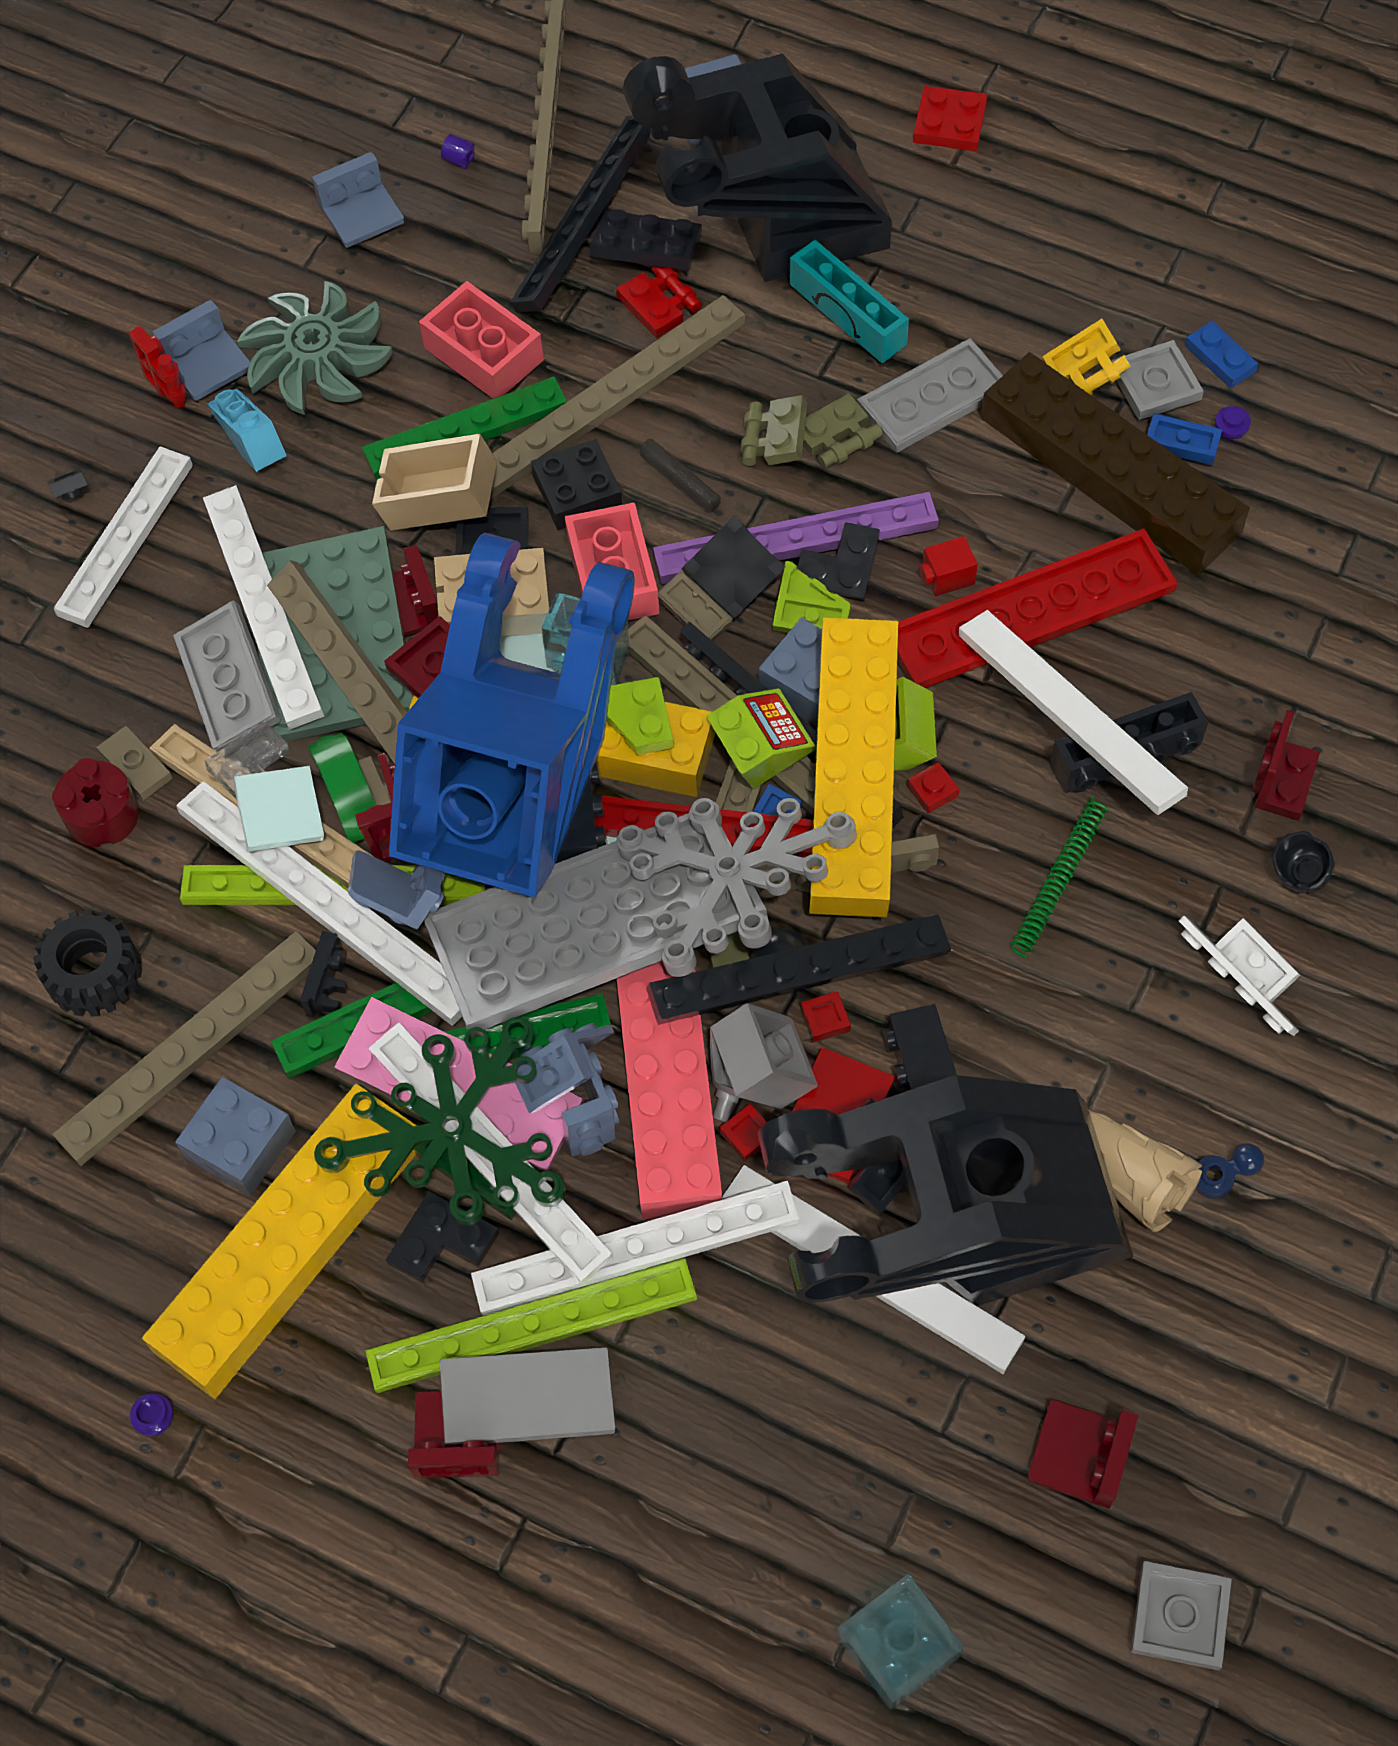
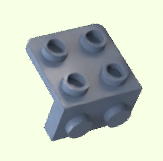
(394, 892)
(593, 1122)

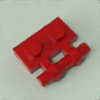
(652, 306)
(158, 368)

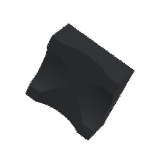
(576, 481)
(733, 567)

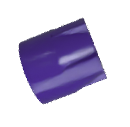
(457, 151)

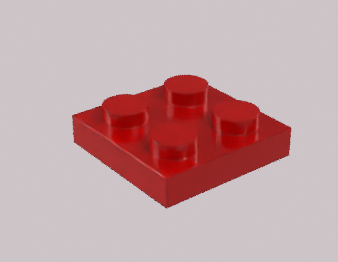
(950, 118)

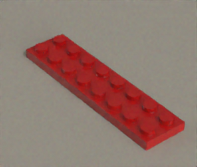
(1037, 605)

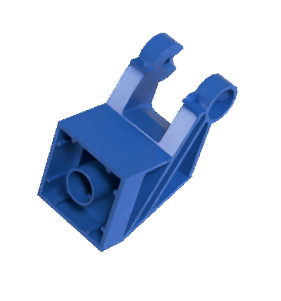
(501, 746)

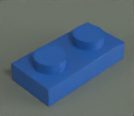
(1221, 354)
(1185, 438)

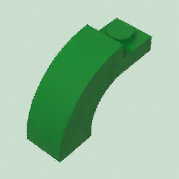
(343, 781)

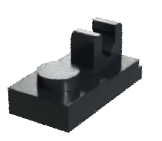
(320, 980)

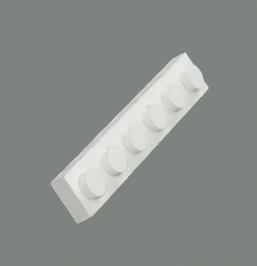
(123, 537)

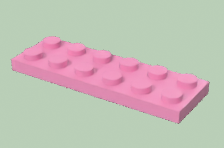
(500, 1104)

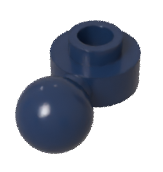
(1245, 1160)

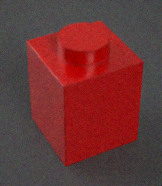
(948, 566)

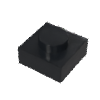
(67, 485)

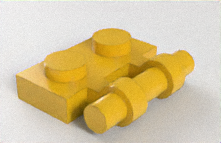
(1086, 351)

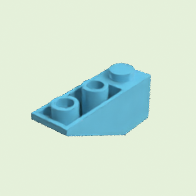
(247, 428)

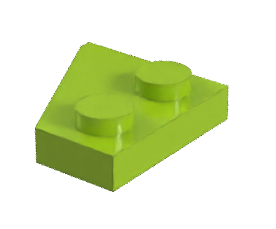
(807, 599)
(640, 715)

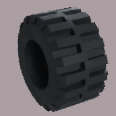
(71, 941)

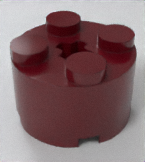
(96, 803)

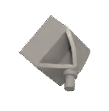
(757, 1059)

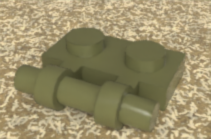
(835, 423)
(784, 431)

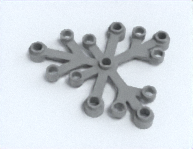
(706, 818)

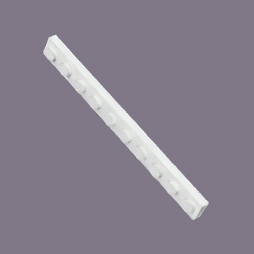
(326, 903)

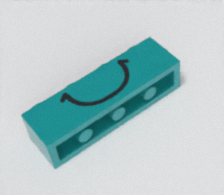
(849, 301)

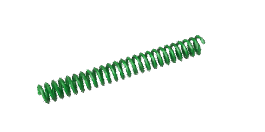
(1056, 880)

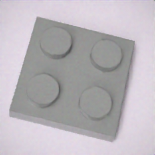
(1158, 380)
(1181, 1615)

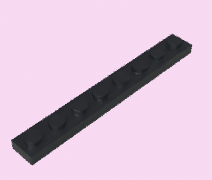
(581, 217)
(729, 671)
(797, 969)

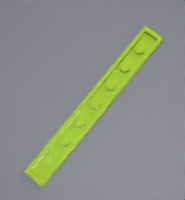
(244, 887)
(533, 1324)

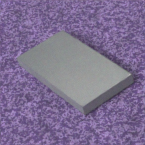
(931, 395)
(226, 675)
(526, 1396)

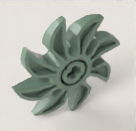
(314, 347)

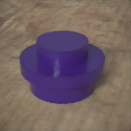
(1233, 422)
(151, 1414)

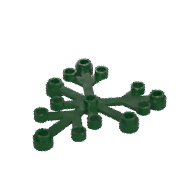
(404, 1137)

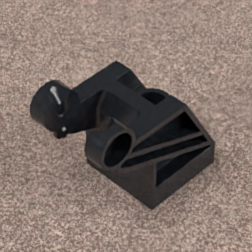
(784, 160)
(960, 1155)

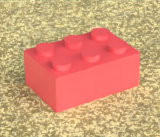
(481, 340)
(615, 539)

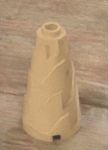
(1144, 1172)

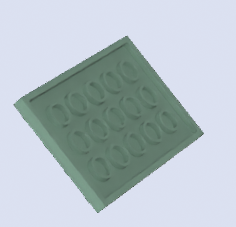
(360, 587)

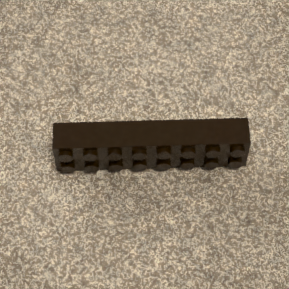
(1114, 463)

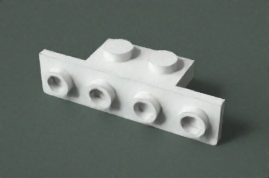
(1252, 963)

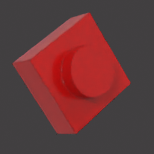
(933, 787)
(825, 1017)
(742, 1132)

